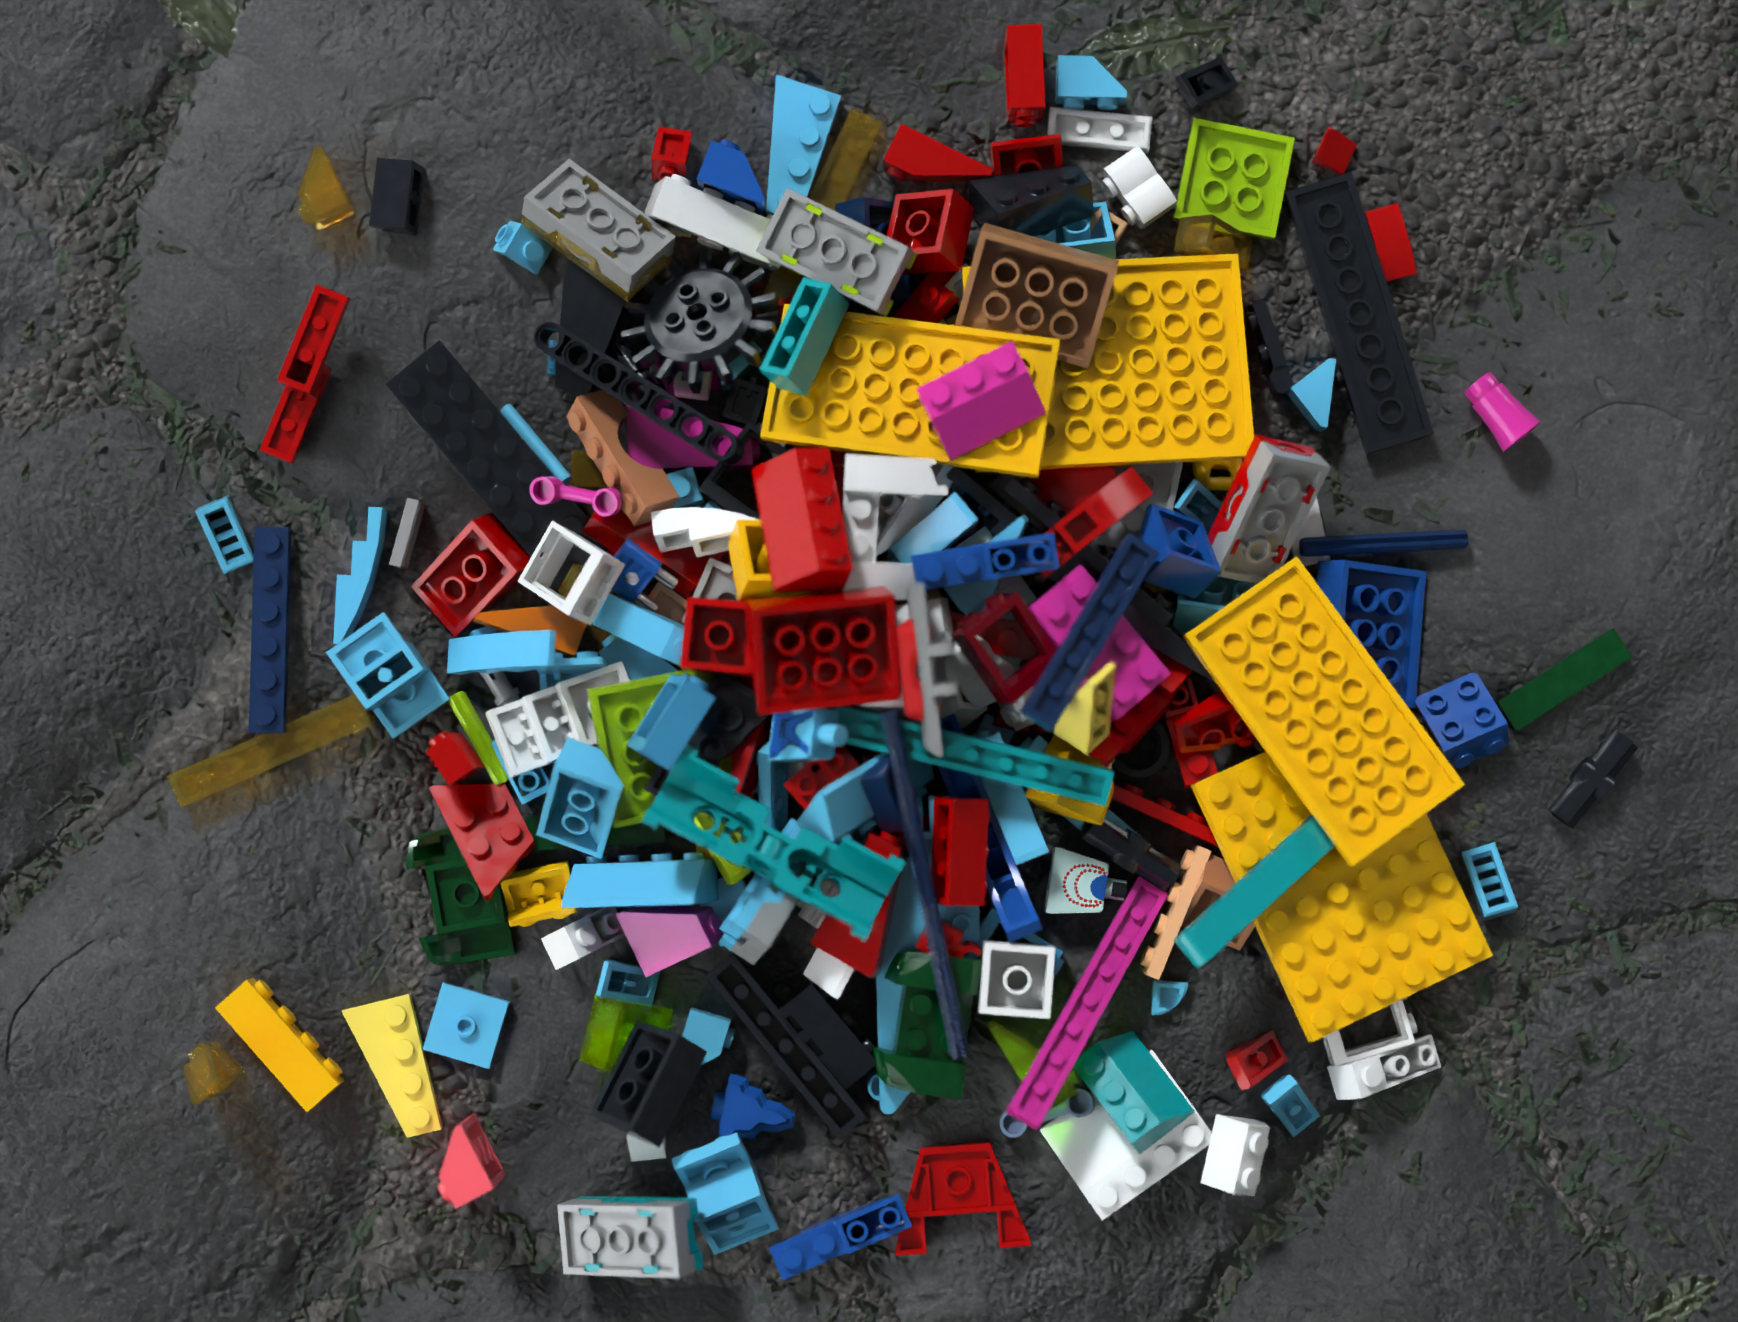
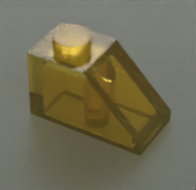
(322, 193)
(1211, 237)

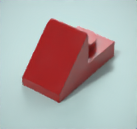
(1255, 1059)

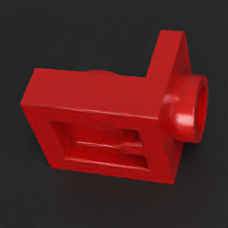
(670, 153)

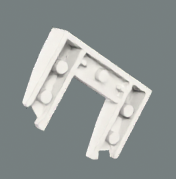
(863, 482)

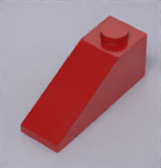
(927, 160)

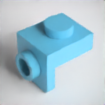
(522, 246)

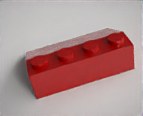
(823, 649)

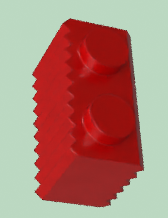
(454, 757)

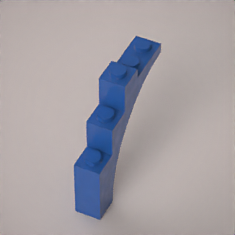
(1002, 875)

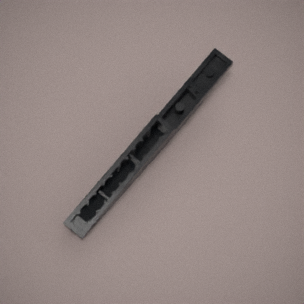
(1164, 639)

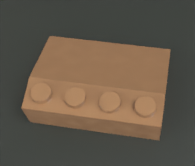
(1037, 291)

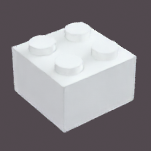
(1016, 979)

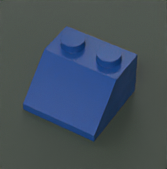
(729, 173)
(1185, 552)

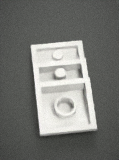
(537, 725)

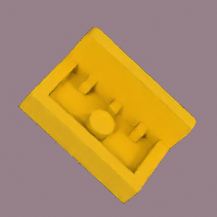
(537, 894)

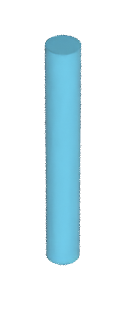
(535, 443)

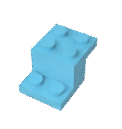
(388, 675)
(727, 1193)

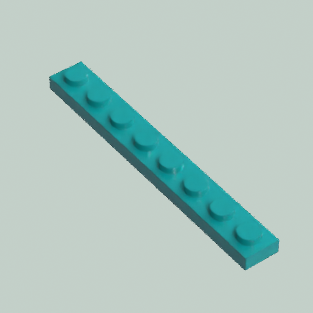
(985, 758)

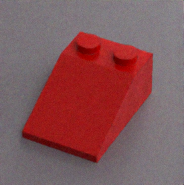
(472, 573)

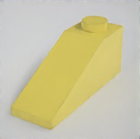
(1089, 712)

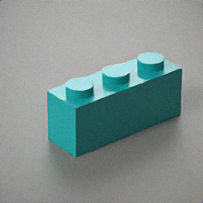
(804, 336)

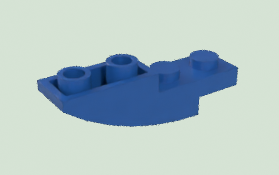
(985, 561)
(840, 1235)

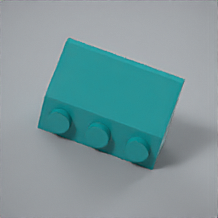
(1133, 1089)

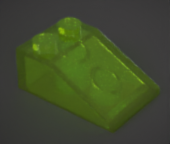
(1022, 1053)

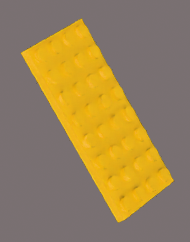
(870, 401)
(1323, 711)

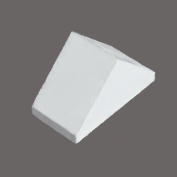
(828, 973)

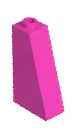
(661, 449)

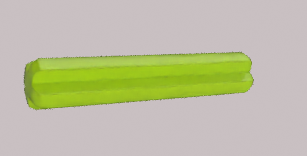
(478, 736)

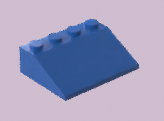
(1383, 612)

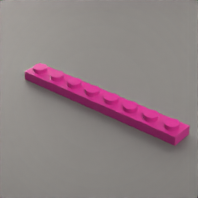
(1086, 1003)

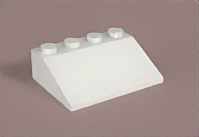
(1108, 1164)

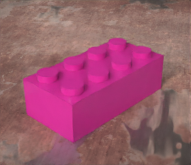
(1136, 665)

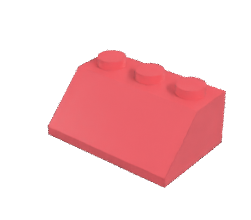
(469, 1164)

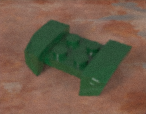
(464, 922)
(920, 1046)

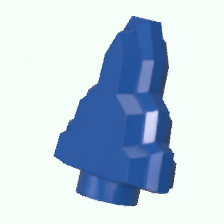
(748, 1110)

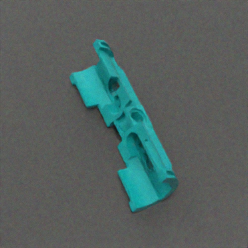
(858, 872)

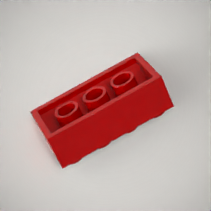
(802, 522)

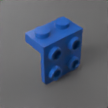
(1464, 720)

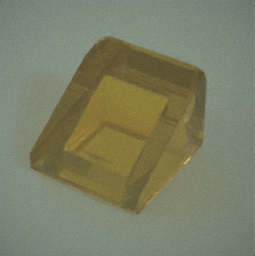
(585, 471)

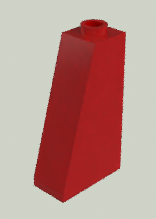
(681, 563)
(834, 935)

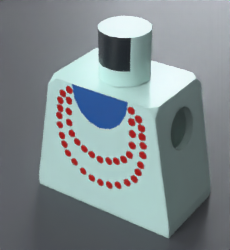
(1079, 884)

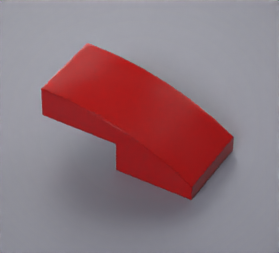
(1391, 241)

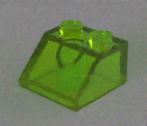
(611, 1025)

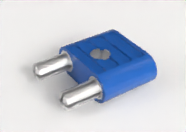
(637, 573)

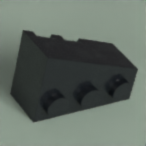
(1033, 199)

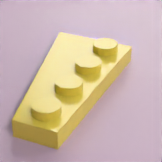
(395, 1053)

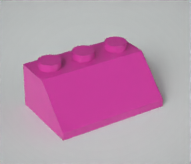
(981, 401)

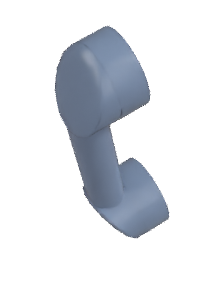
(1078, 1106)

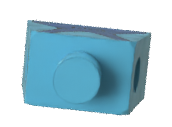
(806, 735)

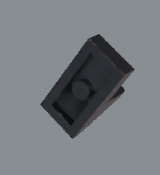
(1205, 84)

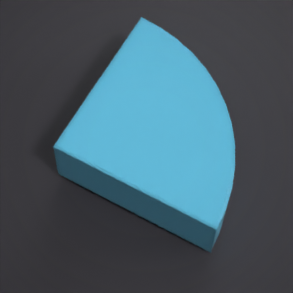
(1166, 995)

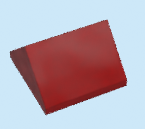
(1026, 154)

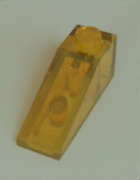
(209, 1071)

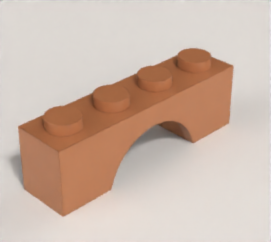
(643, 489)

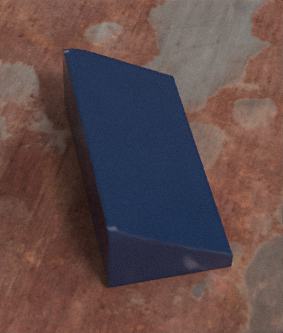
(882, 797)

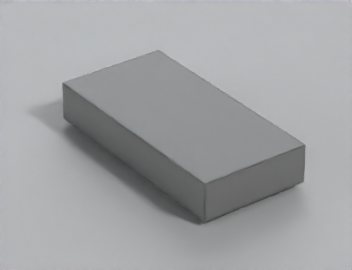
(407, 533)

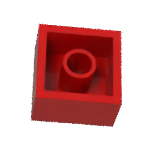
(934, 227)
(715, 638)

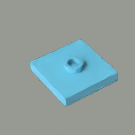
(466, 1025)

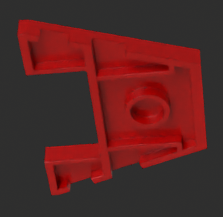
(959, 1182)

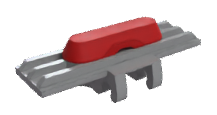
(920, 644)

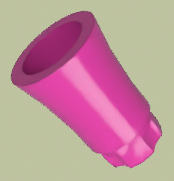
(1501, 411)

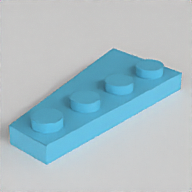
(798, 138)

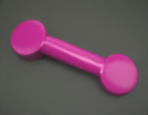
(551, 490)

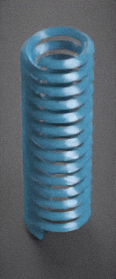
(551, 361)

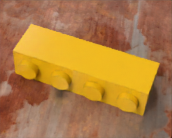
(280, 1043)

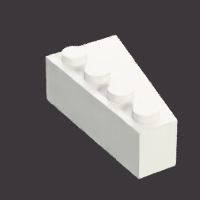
(710, 218)

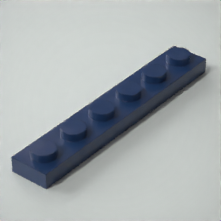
(270, 630)
(1089, 632)

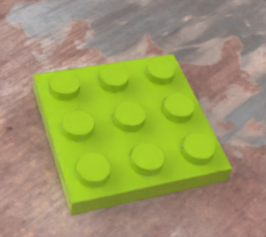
(1235, 176)

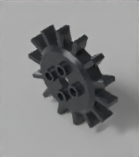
(730, 321)

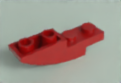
(1097, 515)
(1192, 765)

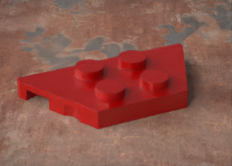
(485, 830)

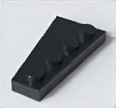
(723, 728)

